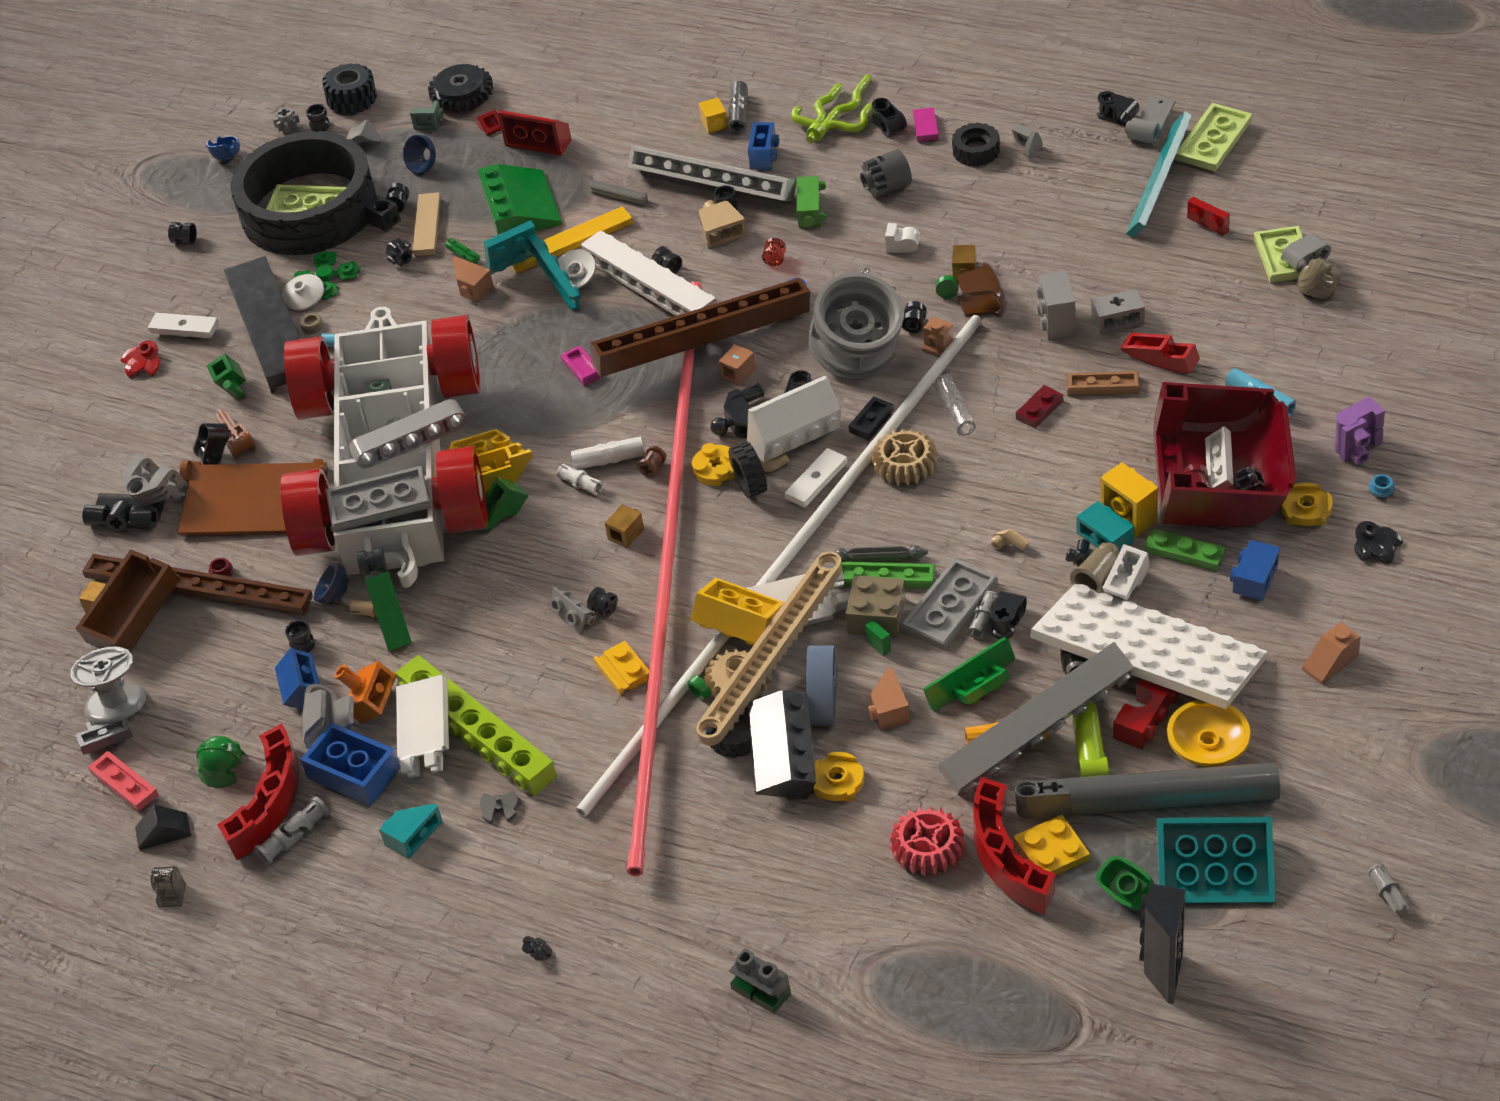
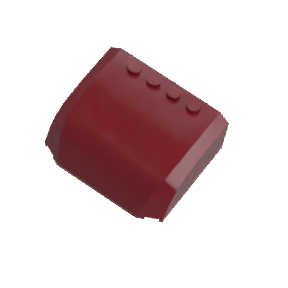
(1258, 440)

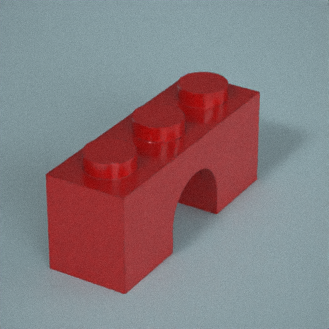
(1139, 724)

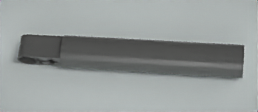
(1148, 790)

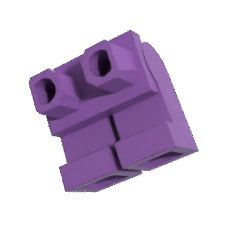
(1357, 428)

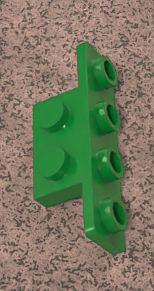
(973, 677)

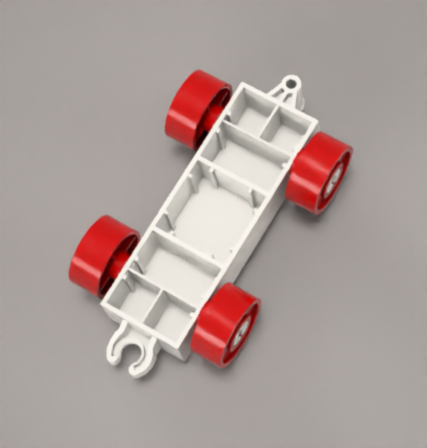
(338, 388)

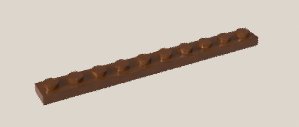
(217, 587)

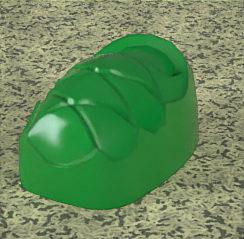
(1124, 881)

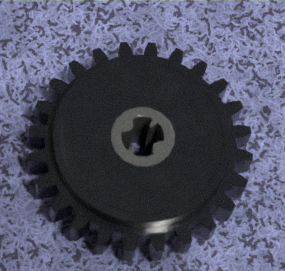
(461, 87)

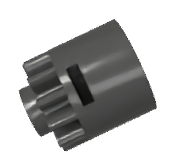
(886, 173)

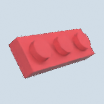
(123, 781)

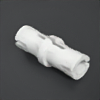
(580, 479)

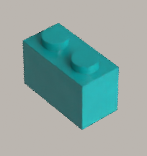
(1102, 525)

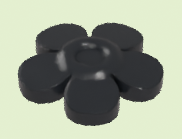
(536, 947)

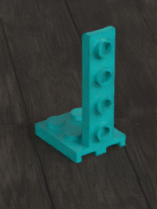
(522, 243)

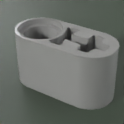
(1304, 249)

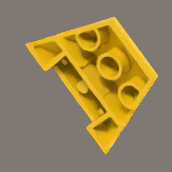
(497, 455)

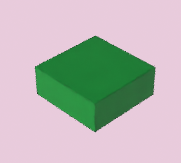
(878, 638)

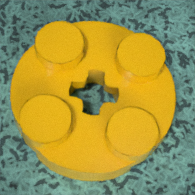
(703, 463)
(1315, 514)
(841, 789)

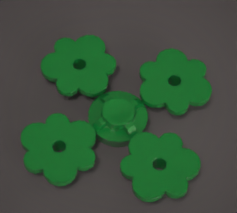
(326, 272)

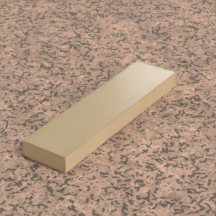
(426, 224)

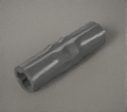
(738, 107)

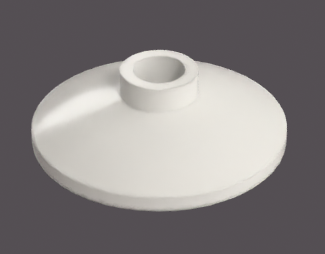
(576, 261)
(303, 292)

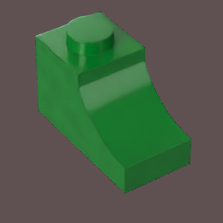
(502, 500)

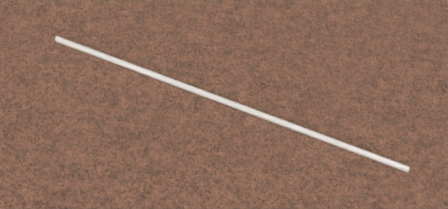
(781, 562)

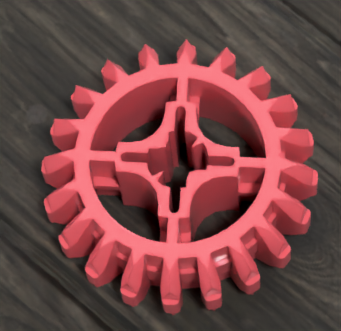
(930, 833)

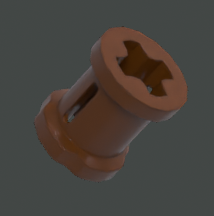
(651, 461)

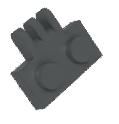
(103, 735)

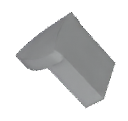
(364, 132)
(1029, 138)

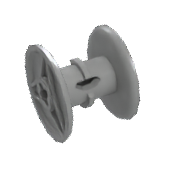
(104, 672)

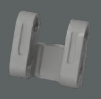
(152, 490)

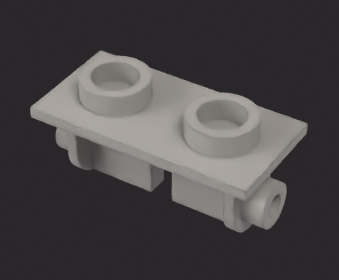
(570, 610)

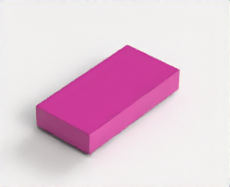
(925, 124)
(580, 365)

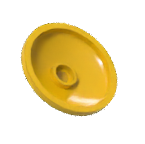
(1205, 723)

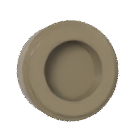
(311, 323)

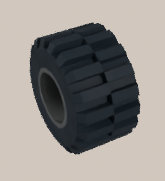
(349, 88)

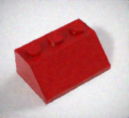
(534, 133)

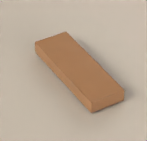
(1103, 383)

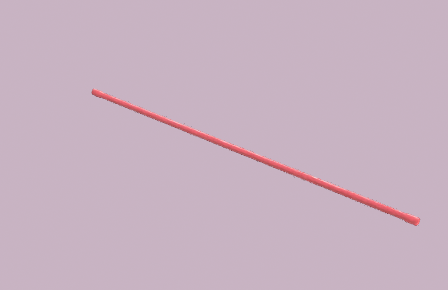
(637, 853)

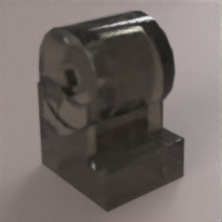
(168, 886)

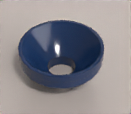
(414, 154)
(331, 584)

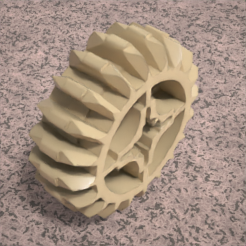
(904, 457)

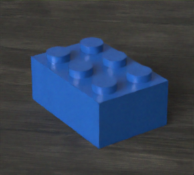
(350, 764)

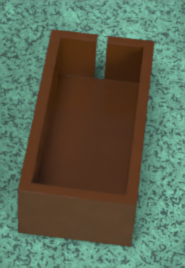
(128, 602)

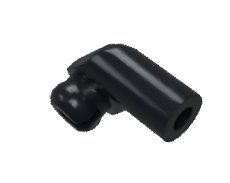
(1080, 554)

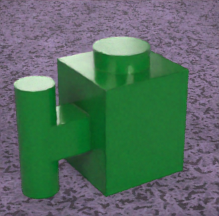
(227, 375)

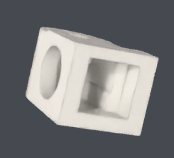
(901, 240)

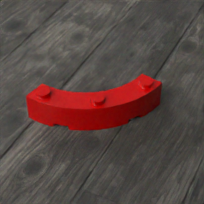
(273, 796)
(1009, 871)

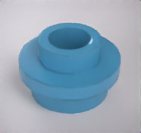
(1381, 485)

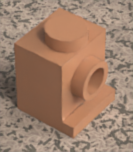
(937, 336)

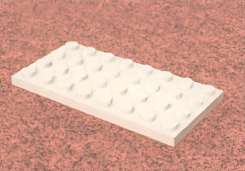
(1157, 645)

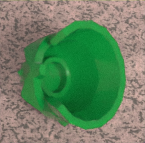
(216, 758)

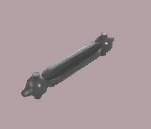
(881, 553)

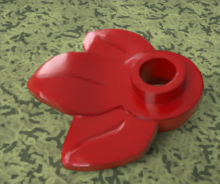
(140, 358)

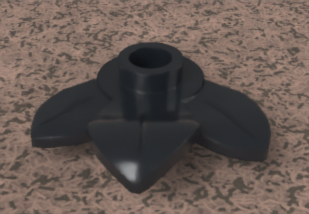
(1378, 544)

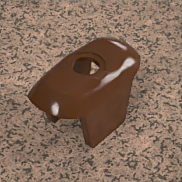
(981, 292)

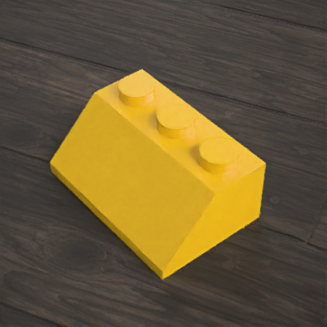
(734, 610)

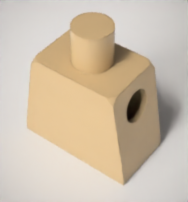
(721, 223)

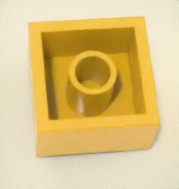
(1130, 497)

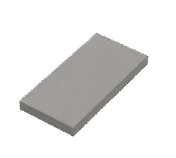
(378, 498)
(948, 604)

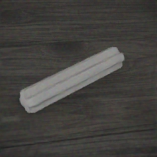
(618, 192)

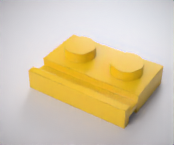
(622, 667)

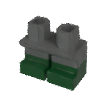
(760, 981)

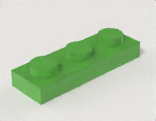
(1184, 549)

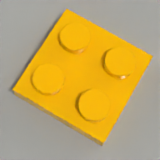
(1052, 846)

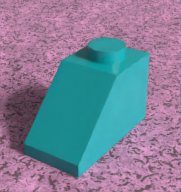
(410, 828)

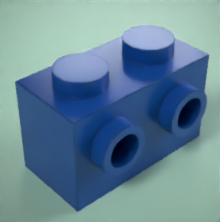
(763, 146)
(1255, 569)
(294, 674)

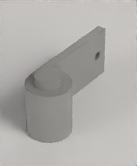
(1151, 120)

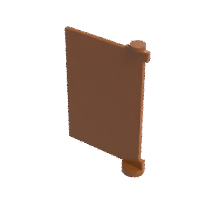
(236, 497)

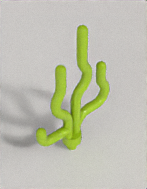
(822, 124)

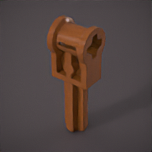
(239, 437)

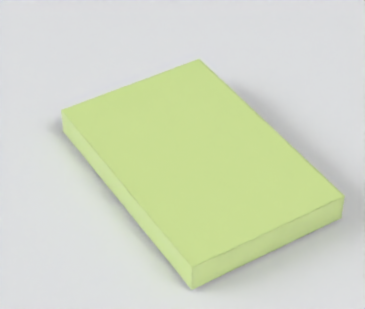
(1270, 247)

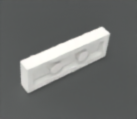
(1219, 459)

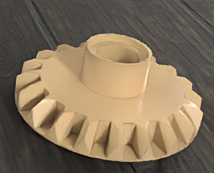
(722, 669)

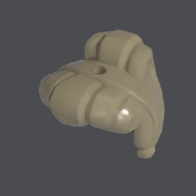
(1318, 279)

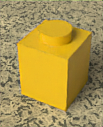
(713, 115)

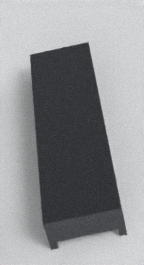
(263, 316)

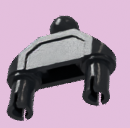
(736, 411)

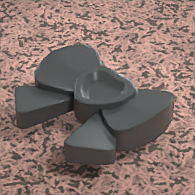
(506, 802)

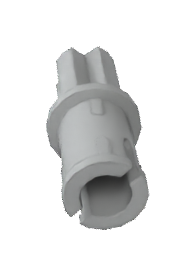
(1388, 889)

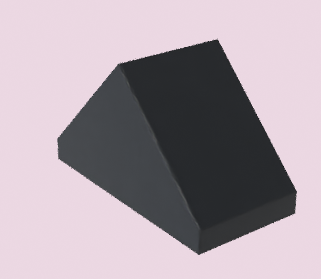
(162, 826)

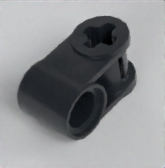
(1117, 108)
(887, 116)
(211, 442)
(1007, 614)

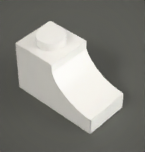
(1127, 572)

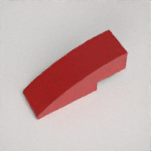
(1161, 351)

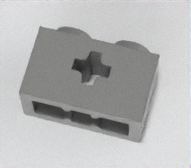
(1117, 311)

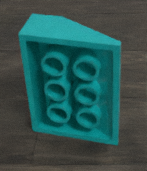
(1217, 858)

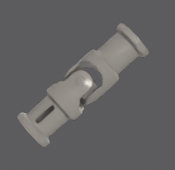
(295, 828)

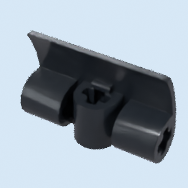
(121, 511)

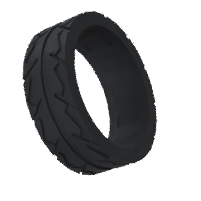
(295, 157)

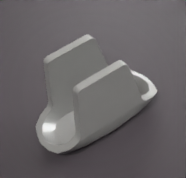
(324, 707)

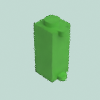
(808, 201)

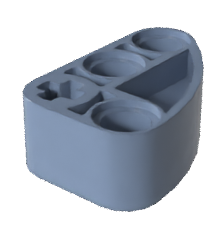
(821, 685)

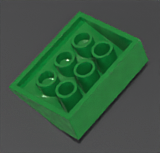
(518, 196)

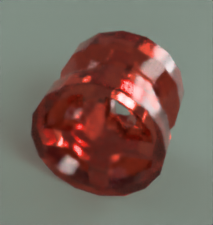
(774, 252)

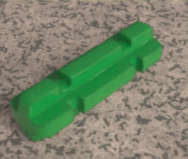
(462, 251)

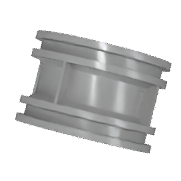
(850, 340)

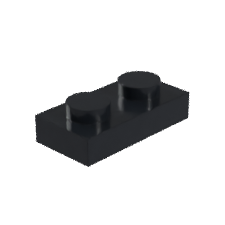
(871, 418)

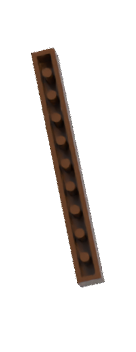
(699, 327)

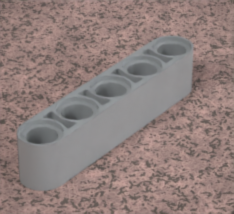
(407, 433)

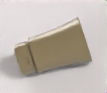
(1096, 567)

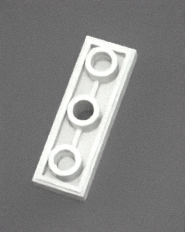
(183, 325)
(816, 477)

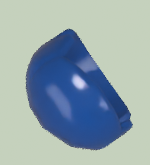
(223, 148)

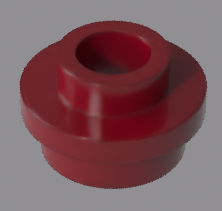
(221, 567)

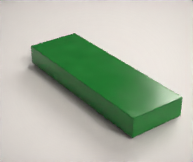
(388, 611)

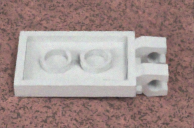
(783, 588)
(422, 724)

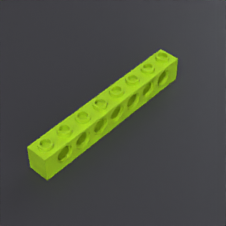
(487, 732)

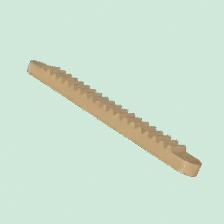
(769, 649)

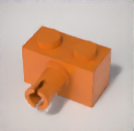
(369, 689)

